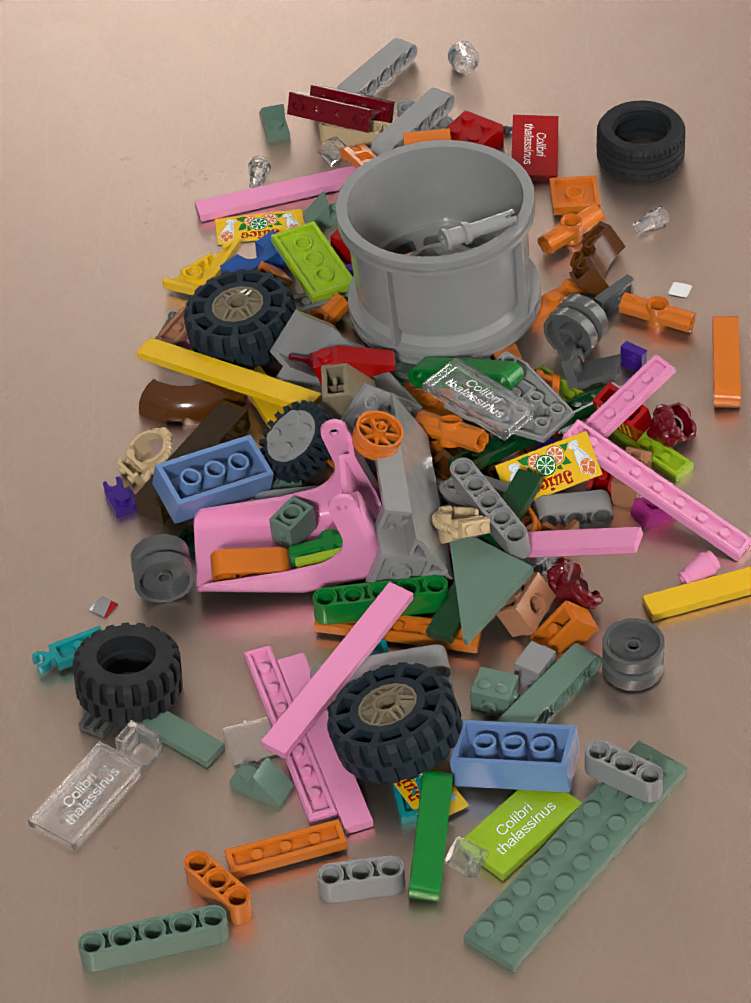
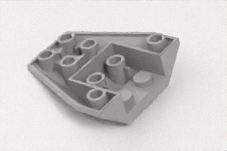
(552, 409)

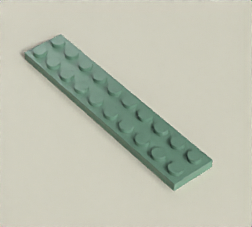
(566, 867)

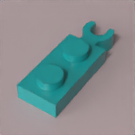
(60, 652)

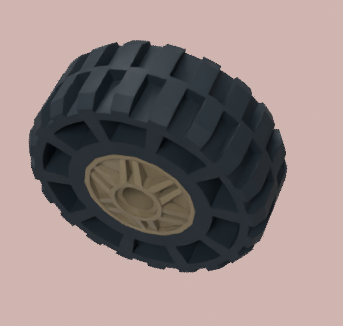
(239, 317)
(394, 723)

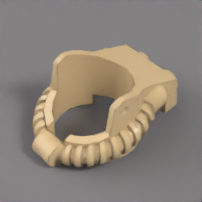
(139, 447)
(465, 523)

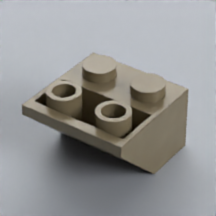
(340, 387)

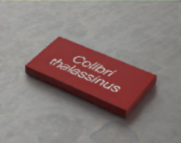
(536, 145)

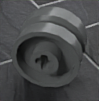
(577, 320)
(162, 568)
(633, 654)

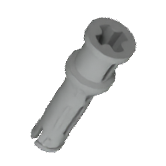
(466, 232)

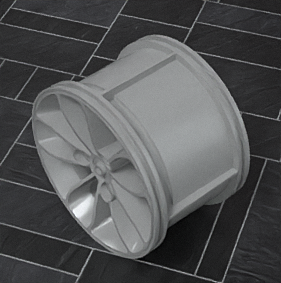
(436, 299)

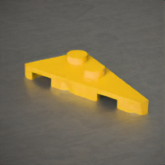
(202, 270)

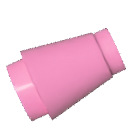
(700, 568)

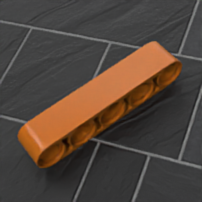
(726, 362)

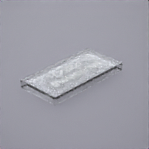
(480, 398)
(86, 795)

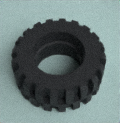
(134, 695)

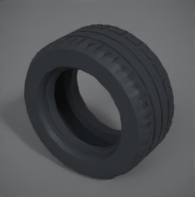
(640, 161)

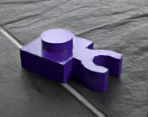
(120, 499)

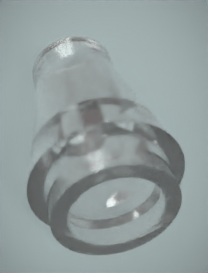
(258, 171)
(653, 220)

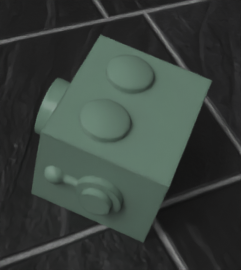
(292, 522)
(494, 691)

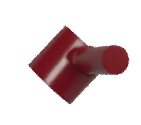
(305, 359)

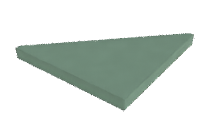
(484, 582)

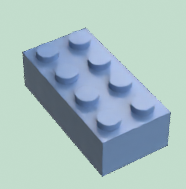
(212, 478)
(515, 756)

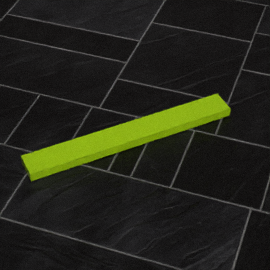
(663, 458)

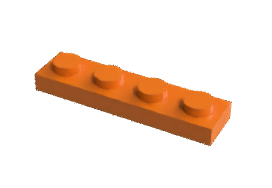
(286, 849)

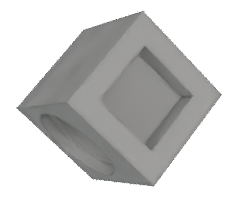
(533, 663)

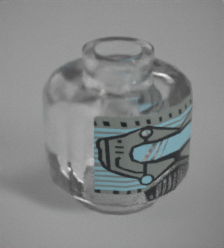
(463, 57)

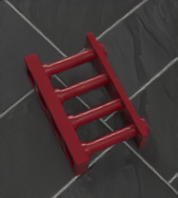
(340, 107)

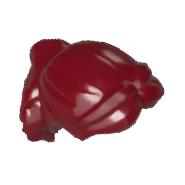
(672, 425)
(568, 584)

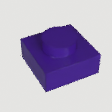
(633, 356)

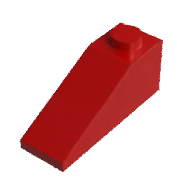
(366, 360)

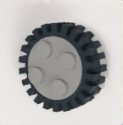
(295, 442)

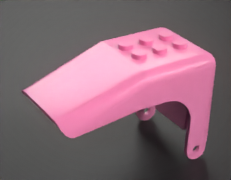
(344, 503)

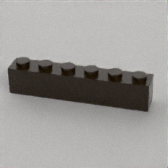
(221, 425)

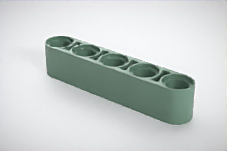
(555, 687)
(202, 927)

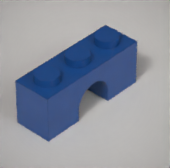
(264, 251)

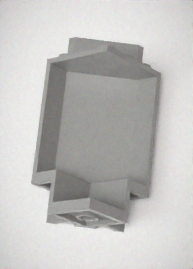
(309, 334)
(409, 498)

